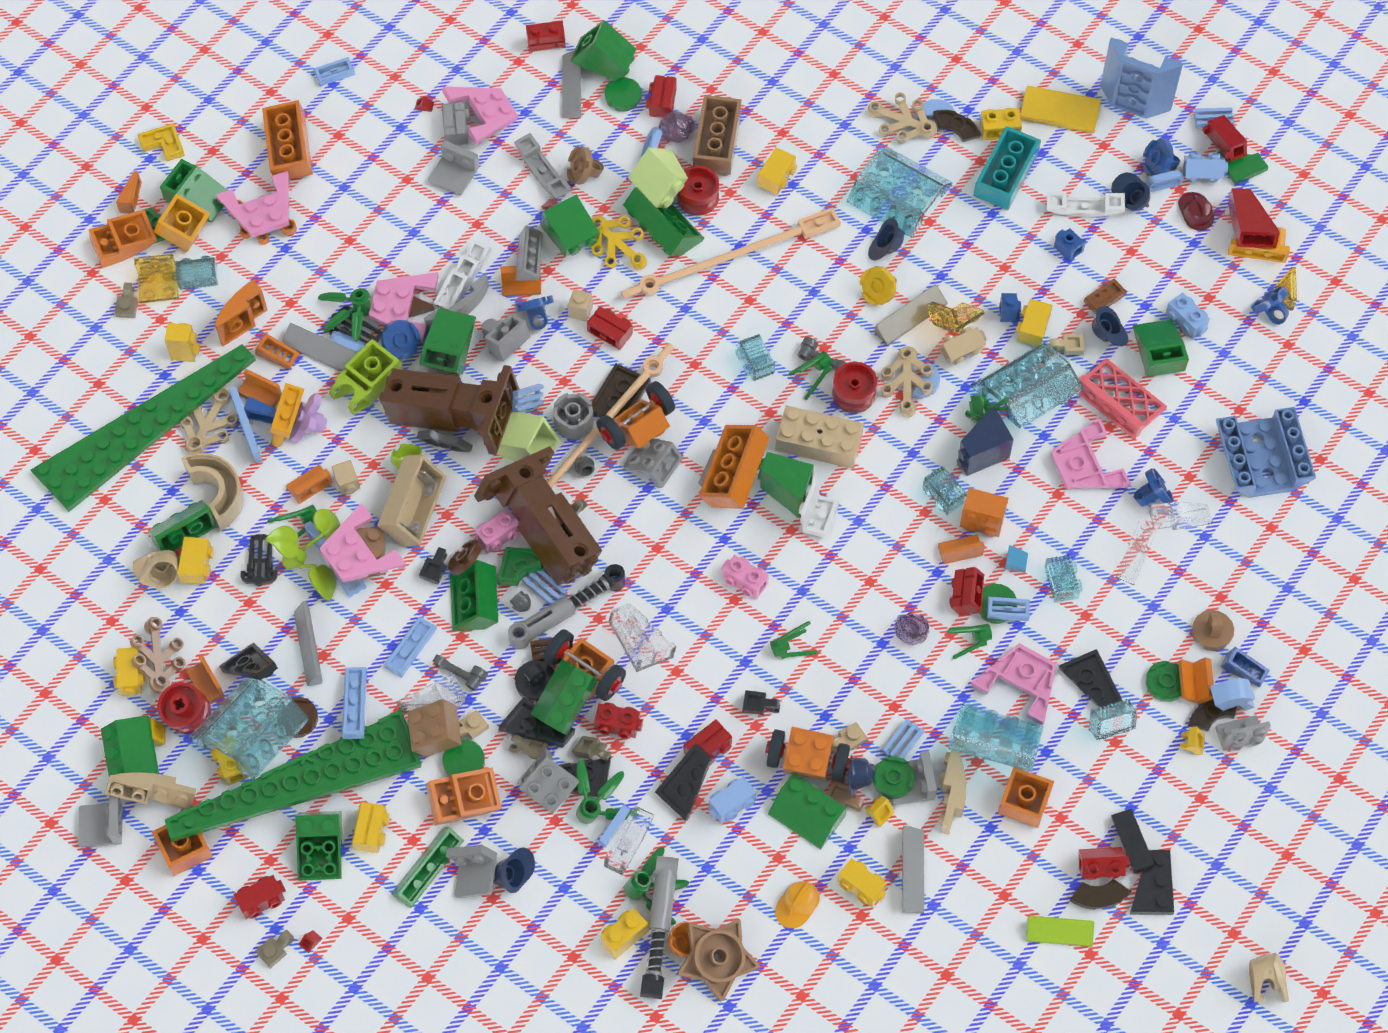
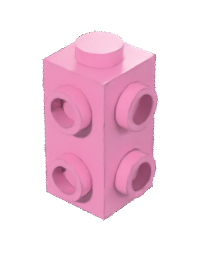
(497, 531)
(746, 577)

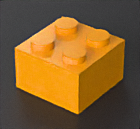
(181, 222)

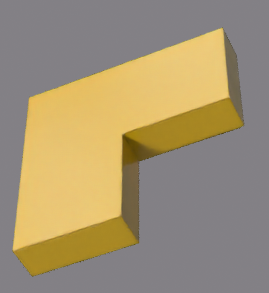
(162, 137)

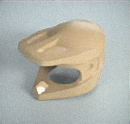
(157, 567)
(1271, 969)

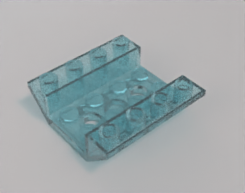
(892, 194)
(1033, 387)
(260, 729)
(996, 737)

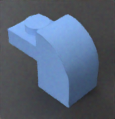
(1233, 693)

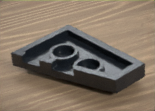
(250, 663)
(1092, 678)
(524, 724)
(597, 774)
(685, 781)
(1155, 887)

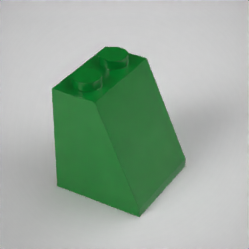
(604, 52)
(569, 226)
(785, 480)

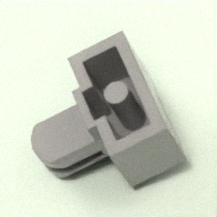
(505, 336)

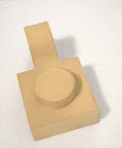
(1070, 343)
(472, 725)
(851, 735)

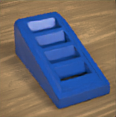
(259, 411)
(1235, 668)

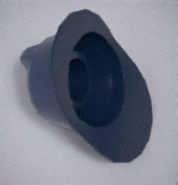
(1136, 191)
(887, 240)
(1109, 327)
(860, 774)
(515, 870)

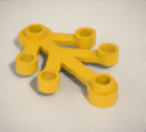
(615, 240)

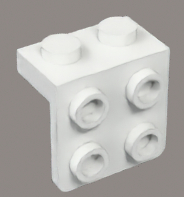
(817, 511)

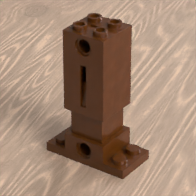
(447, 403)
(544, 517)

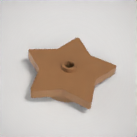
(733, 959)

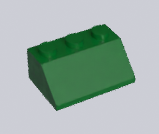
(191, 522)
(474, 598)
(564, 697)
(129, 746)
(807, 811)

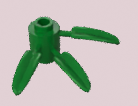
(361, 304)
(980, 406)
(591, 804)
(640, 881)

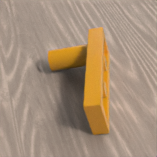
(1276, 254)
(286, 414)

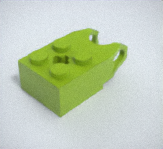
(365, 376)

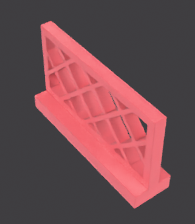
(1111, 406)

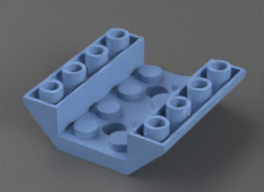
(1151, 92)
(1280, 453)

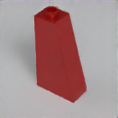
(1251, 221)

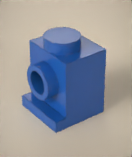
(1069, 244)
(1009, 307)

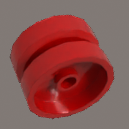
(700, 191)
(854, 387)
(183, 707)

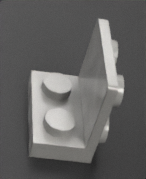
(454, 168)
(656, 460)
(1242, 732)
(547, 782)
(924, 786)
(101, 823)
(475, 870)

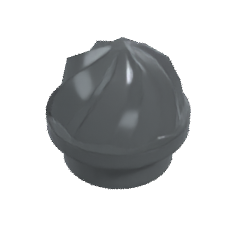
(584, 466)
(521, 602)

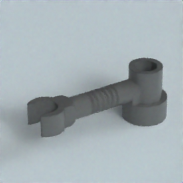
(808, 350)
(473, 677)

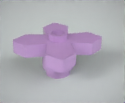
(308, 419)

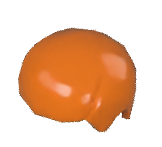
(679, 939)

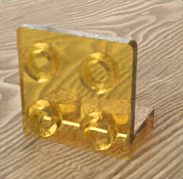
(157, 278)
(953, 318)

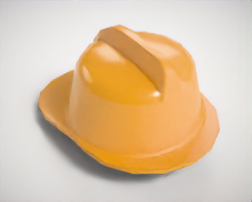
(797, 904)

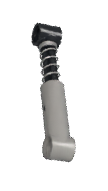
(564, 608)
(659, 924)

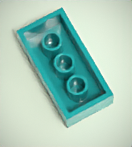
(1007, 168)

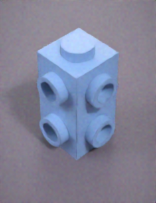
(1207, 167)
(1187, 315)
(731, 800)

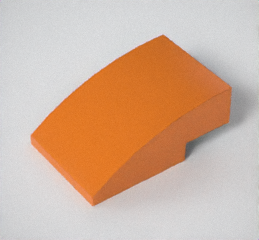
(122, 238)
(239, 313)
(463, 796)

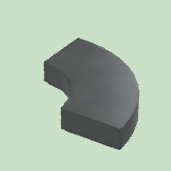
(436, 439)

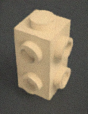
(969, 342)

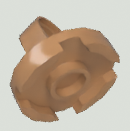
(583, 165)
(1213, 630)

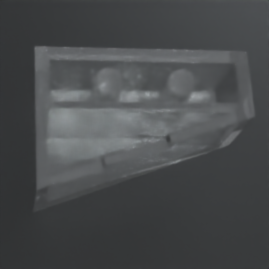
(639, 638)

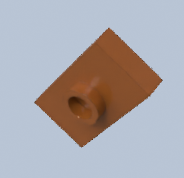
(1105, 295)

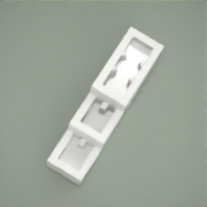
(463, 275)

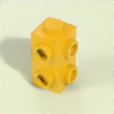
(128, 678)
(228, 767)
(865, 885)

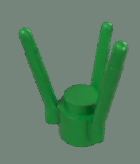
(820, 362)
(305, 514)
(980, 633)
(780, 645)

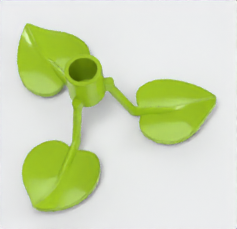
(285, 542)

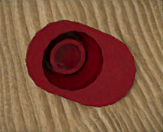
(1196, 211)

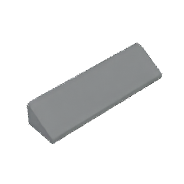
(571, 88)
(529, 254)
(317, 347)
(307, 645)
(912, 870)

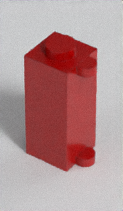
(1226, 138)

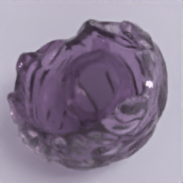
(676, 127)
(912, 628)

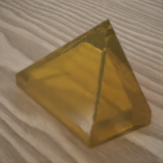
(1289, 282)

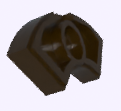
(957, 123)
(1208, 714)
(1100, 896)

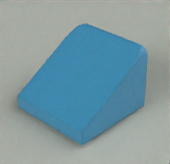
(1016, 559)

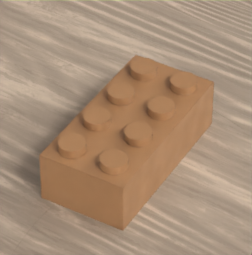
(717, 133)

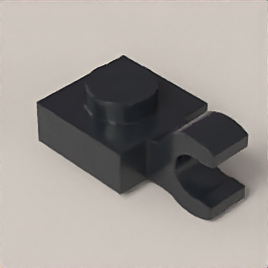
(434, 568)
(756, 702)

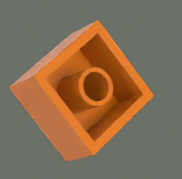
(983, 512)
(1025, 797)
(183, 853)

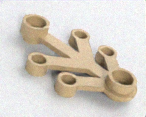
(904, 120)
(907, 378)
(208, 424)

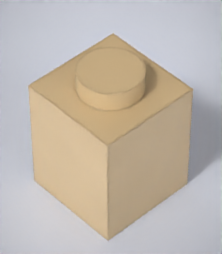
(580, 305)
(346, 477)

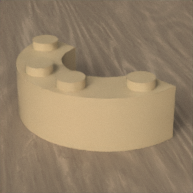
(217, 471)

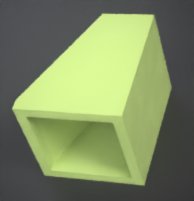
(658, 176)
(526, 435)

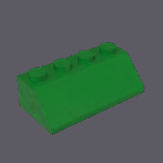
(664, 225)

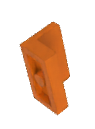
(513, 287)
(260, 389)
(309, 484)
(961, 549)
(1196, 680)
(205, 681)

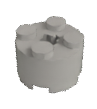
(573, 415)

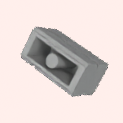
(455, 123)

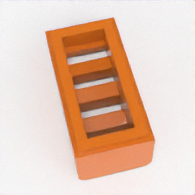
(129, 196)
(274, 343)

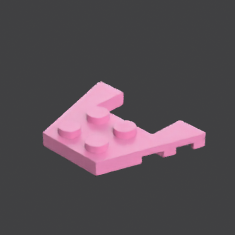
(488, 104)
(263, 213)
(394, 298)
(1079, 465)
(350, 555)
(1026, 672)

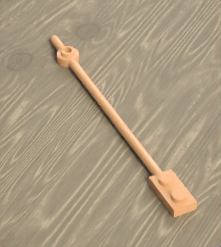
(808, 226)
(649, 362)

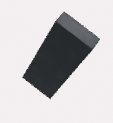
(1132, 841)

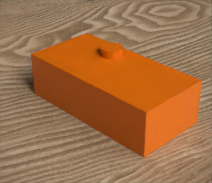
(287, 139)
(734, 466)

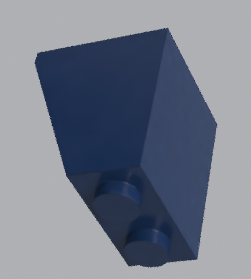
(985, 444)

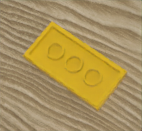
(1060, 109)

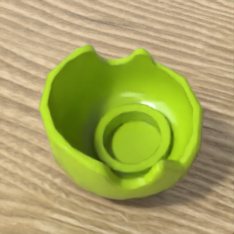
(404, 450)

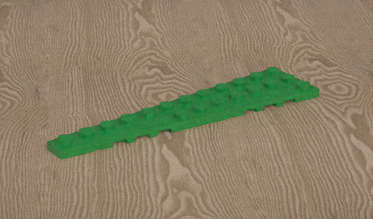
(102, 454)
(319, 773)

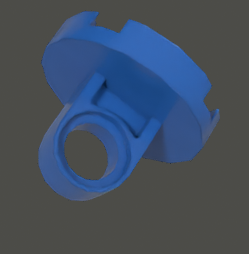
(1159, 157)
(1271, 303)
(535, 307)
(400, 338)
(1153, 489)

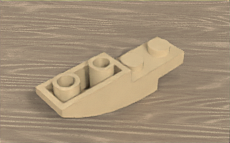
(145, 786)
(955, 789)

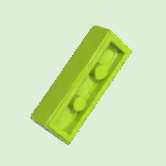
(1060, 931)

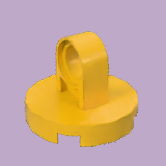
(878, 285)

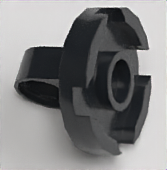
(532, 679)

